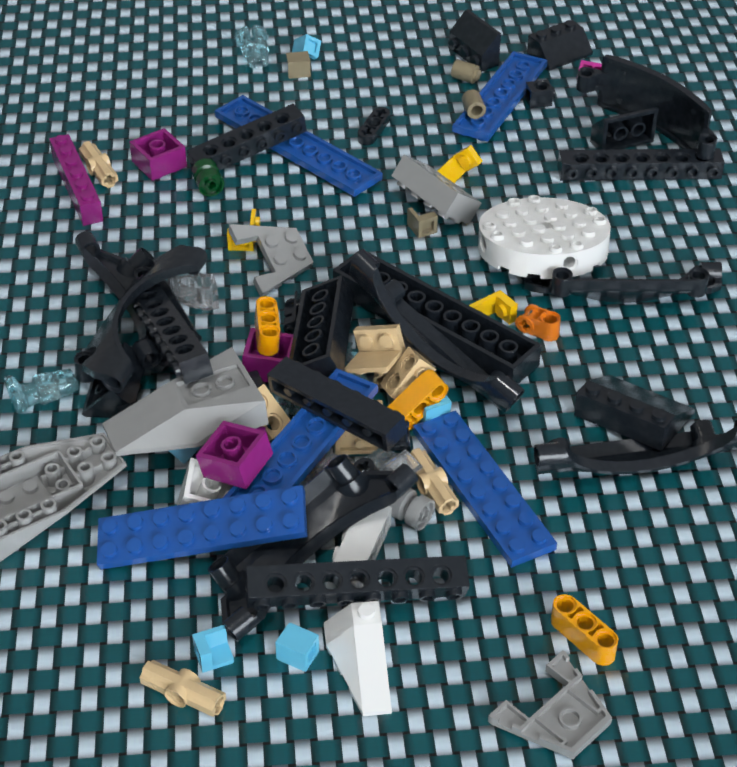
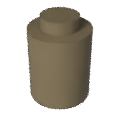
(465, 71)
(473, 104)

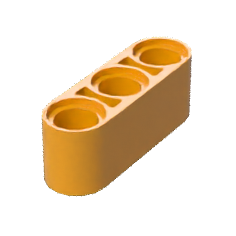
(267, 326)
(422, 392)
(584, 629)

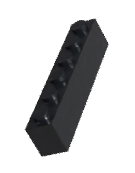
(337, 403)

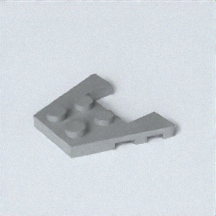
(281, 249)
(566, 721)

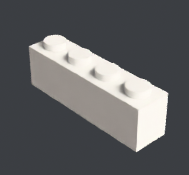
(363, 540)

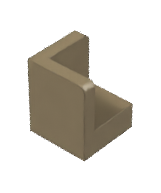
(298, 64)
(423, 224)

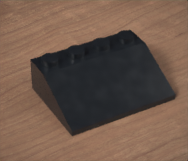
(631, 411)

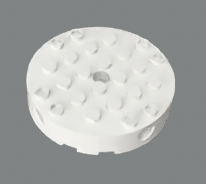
(542, 235)

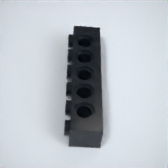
(251, 138)

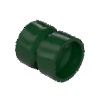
(208, 177)

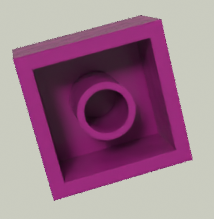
(158, 154)
(263, 364)
(234, 454)

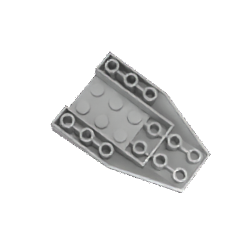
(189, 413)
(48, 482)

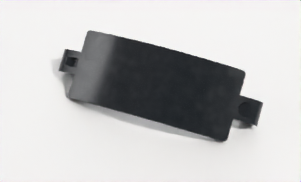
(634, 87)

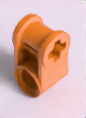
(541, 323)

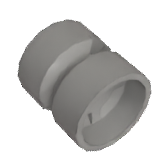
(414, 509)

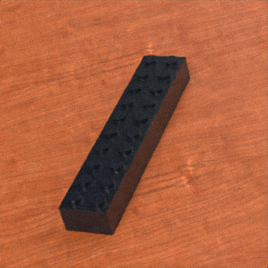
(473, 332)

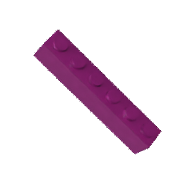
(76, 180)

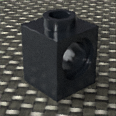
(539, 94)

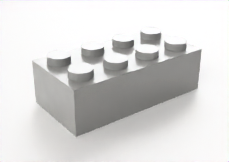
(436, 190)

